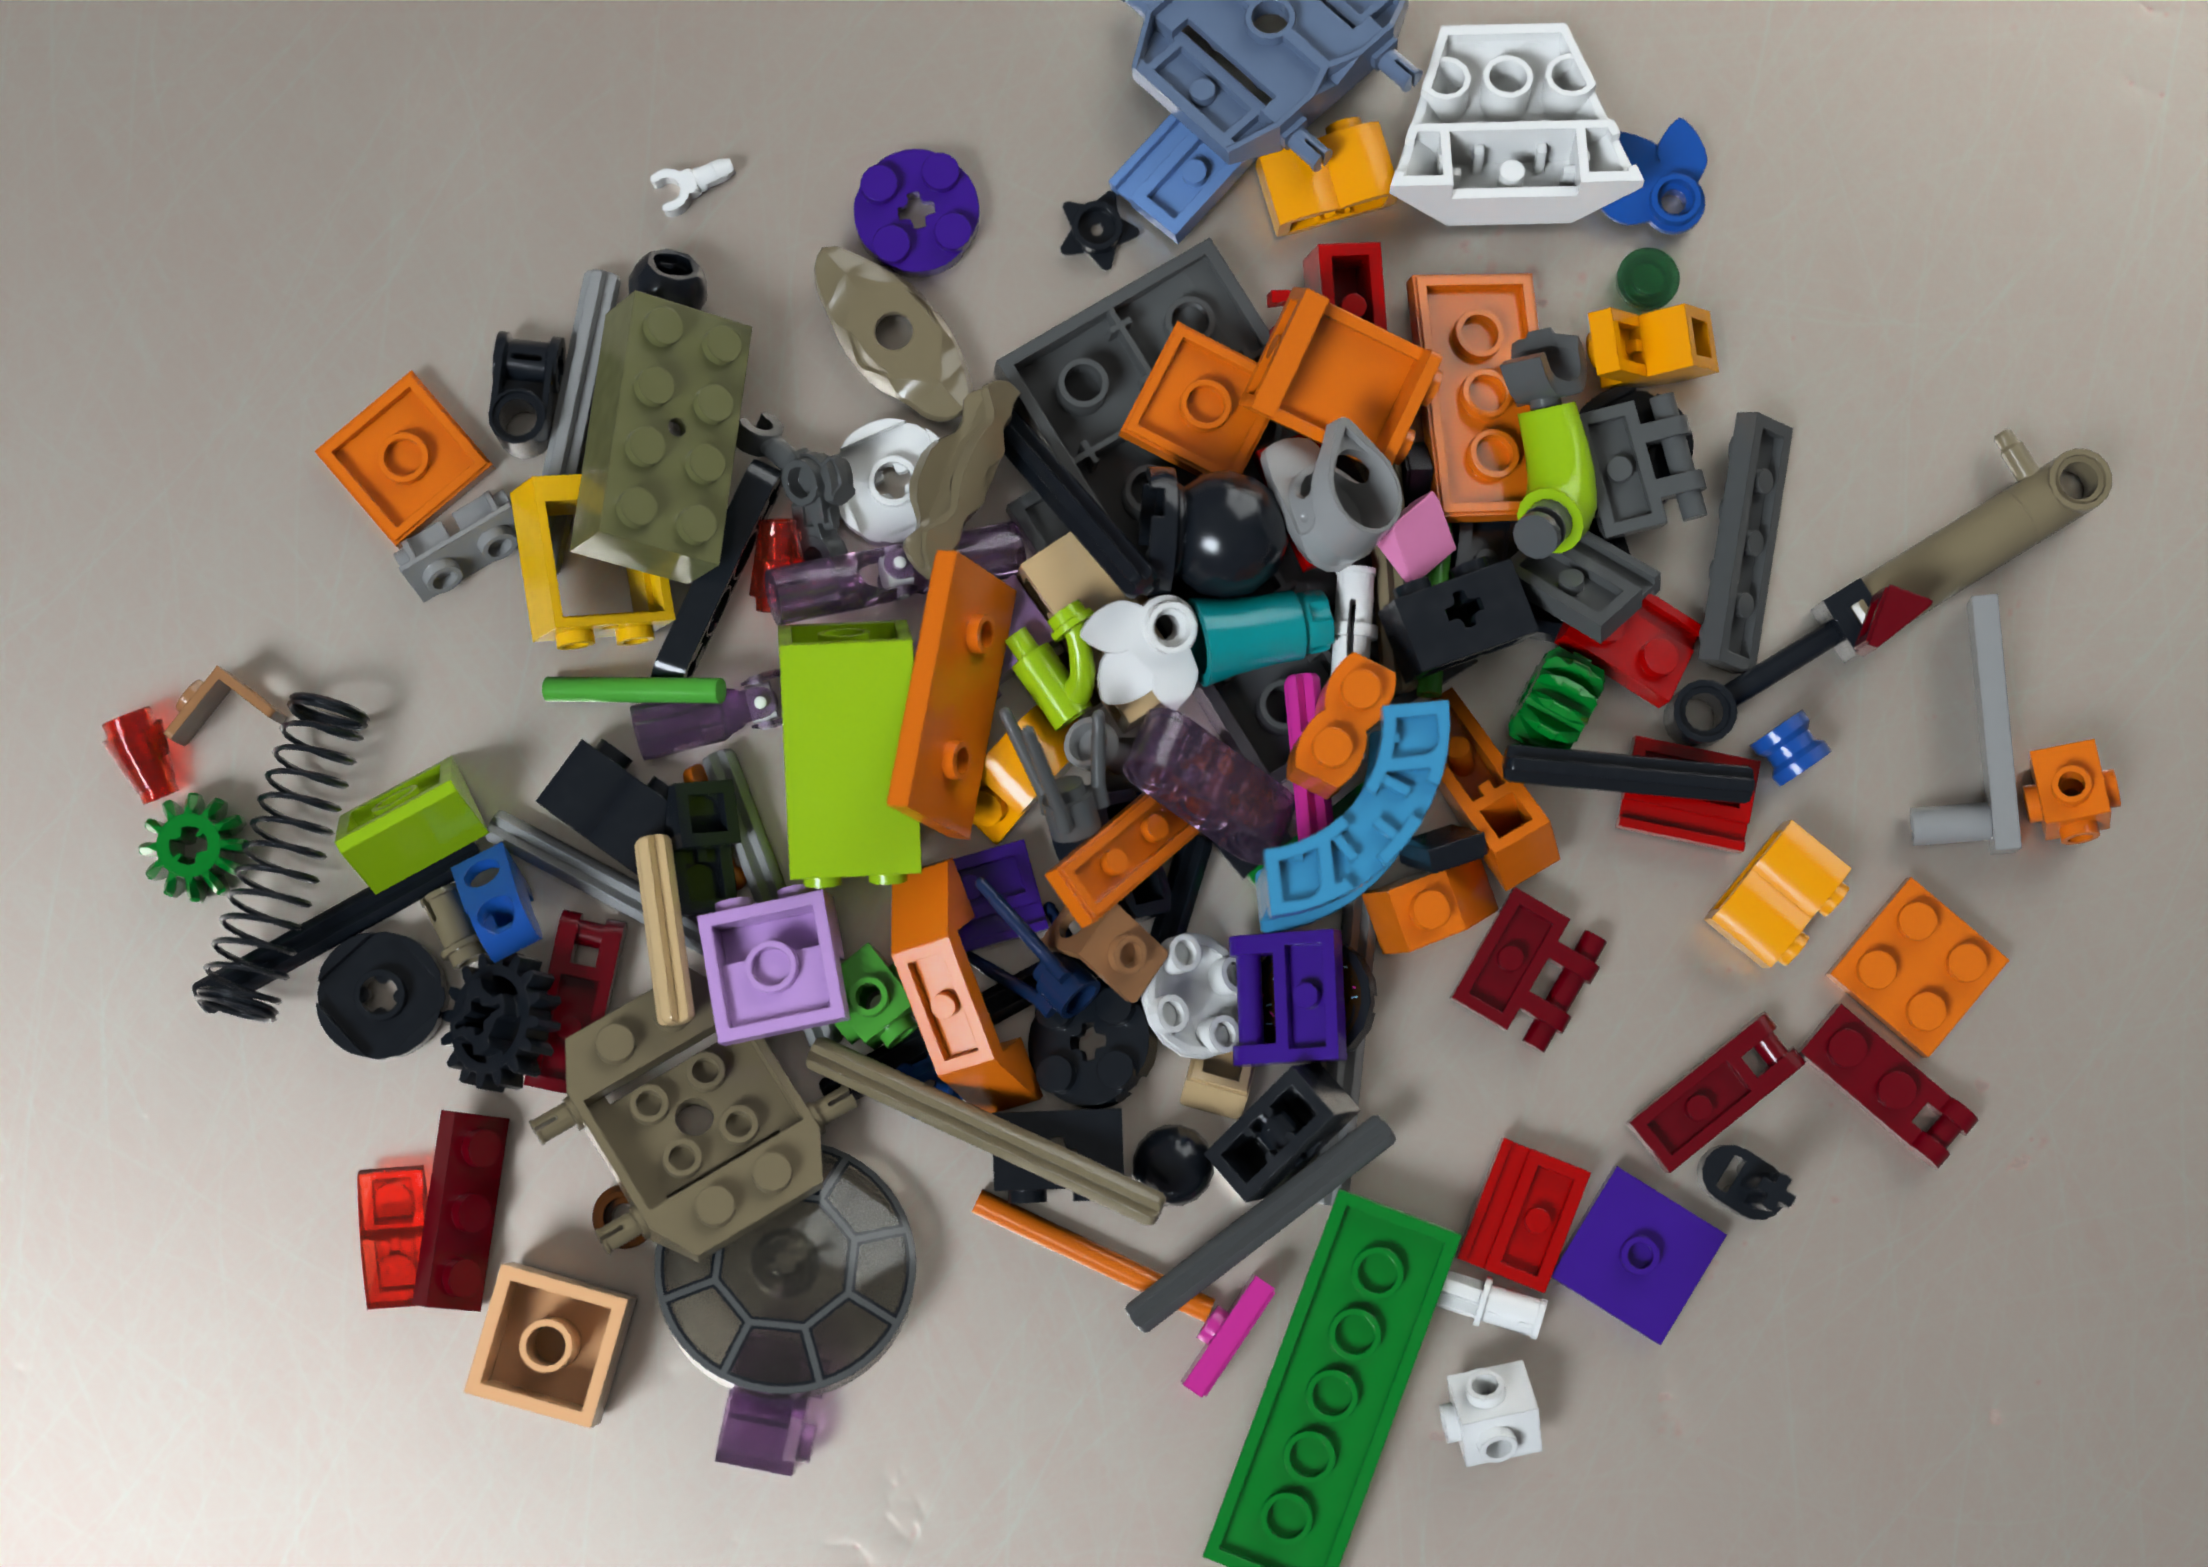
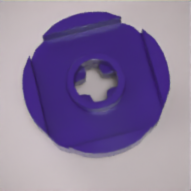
(935, 181)

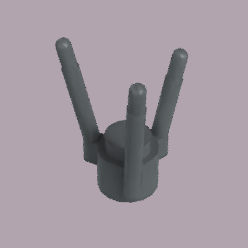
(1064, 801)

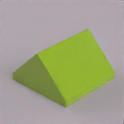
(410, 826)

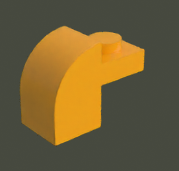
(1651, 346)
(1005, 788)

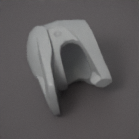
(1323, 507)

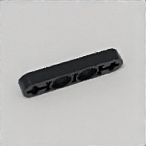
(713, 590)

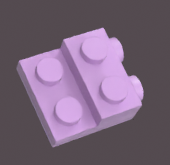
(774, 964)

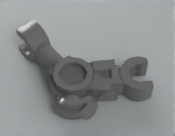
(810, 480)

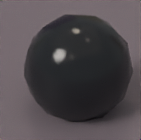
(670, 277)
(1174, 1163)

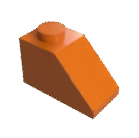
(1429, 906)

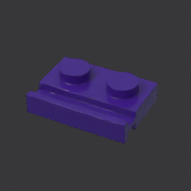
(1012, 876)

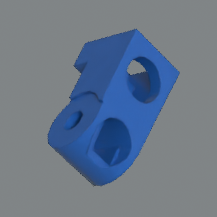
(500, 908)

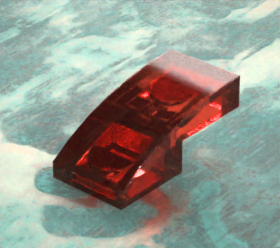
(391, 1231)

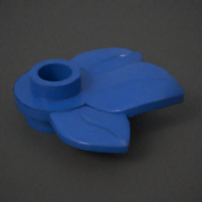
(1667, 170)

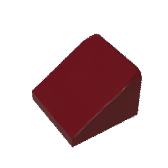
(1886, 615)

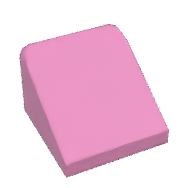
(1418, 538)

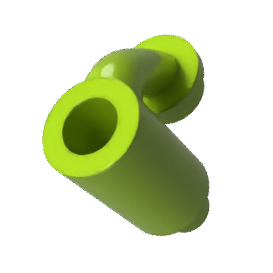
(1057, 692)

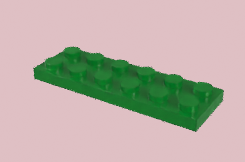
(1333, 1388)

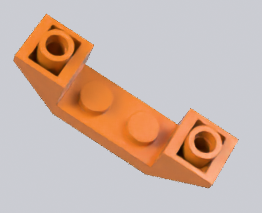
(947, 996)

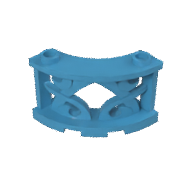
(1352, 853)

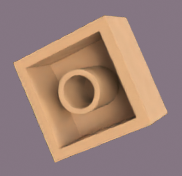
(550, 1344)

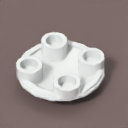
(1194, 998)

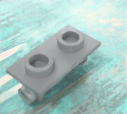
(438, 562)

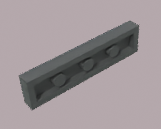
(1745, 542)

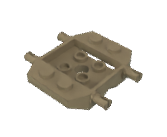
(656, 1160)

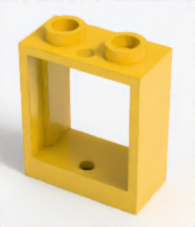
(649, 593)

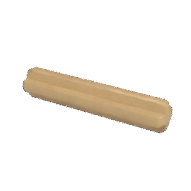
(664, 930)

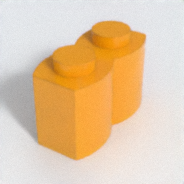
(1346, 187)
(1779, 895)

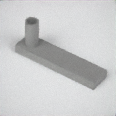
(1998, 816)

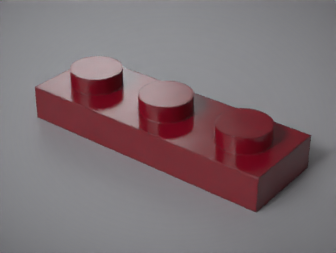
(460, 1211)

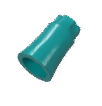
(1258, 632)

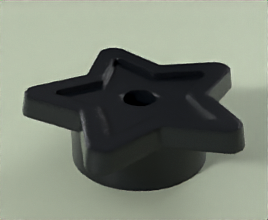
(1102, 213)

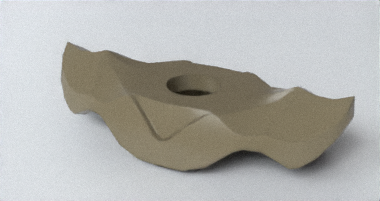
(923, 374)
(957, 473)

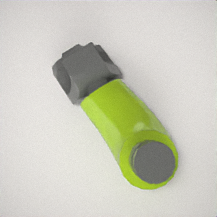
(1557, 452)

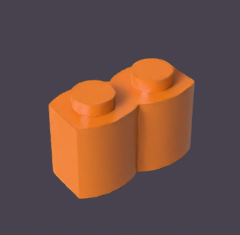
(1337, 735)

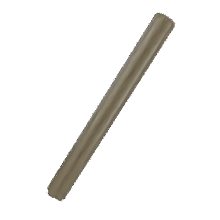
(986, 1131)

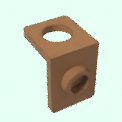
(204, 697)
(1112, 948)

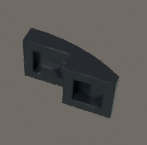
(702, 830)

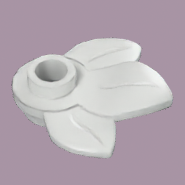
(1136, 656)

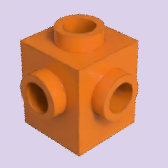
(2070, 792)

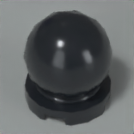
(1213, 533)

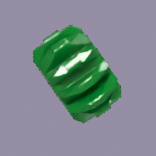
(1557, 700)
(182, 830)

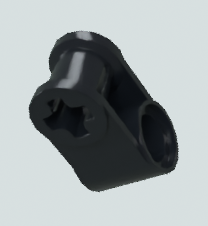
(525, 380)

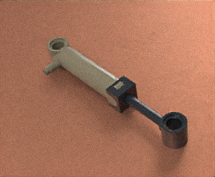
(1931, 568)

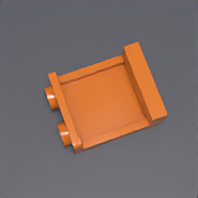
(1336, 366)

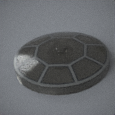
(800, 1296)

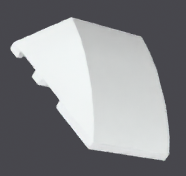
(1511, 131)

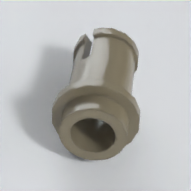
(452, 926)

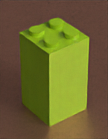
(840, 743)

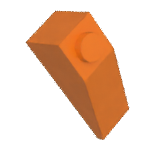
(1473, 785)

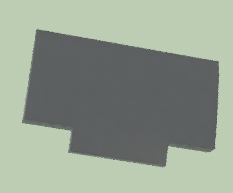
(1076, 398)

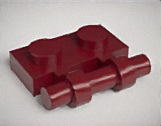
(1510, 961)

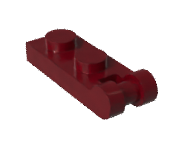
(582, 988)
(1885, 1084)
(1714, 1094)

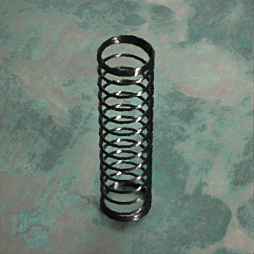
(236, 998)

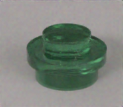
(1647, 279)

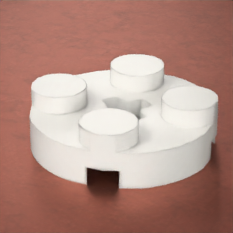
(870, 451)

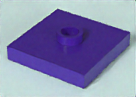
(1637, 1255)

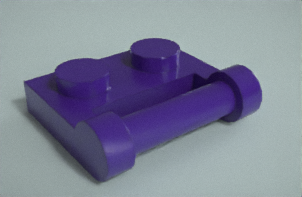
(1305, 996)

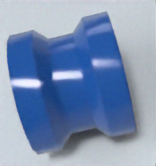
(1790, 748)

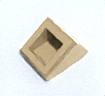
(1217, 1086)

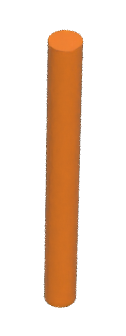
(1079, 1249)

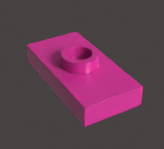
(1225, 1333)

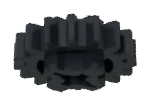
(501, 1022)

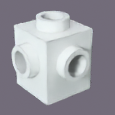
(1492, 1414)

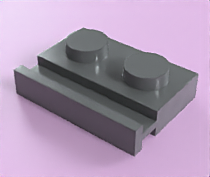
(1588, 586)

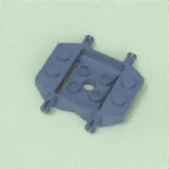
(1301, 67)

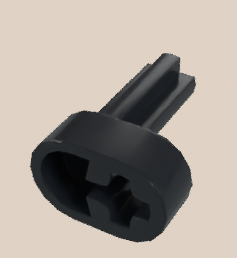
(1756, 1191)

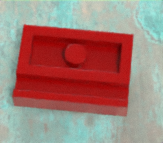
(1644, 652)
(1687, 820)
(1523, 1215)

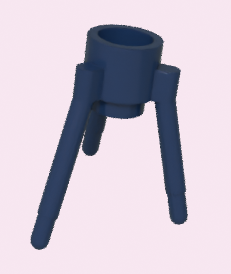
(1063, 981)

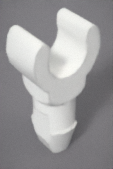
(691, 183)

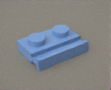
(1175, 179)

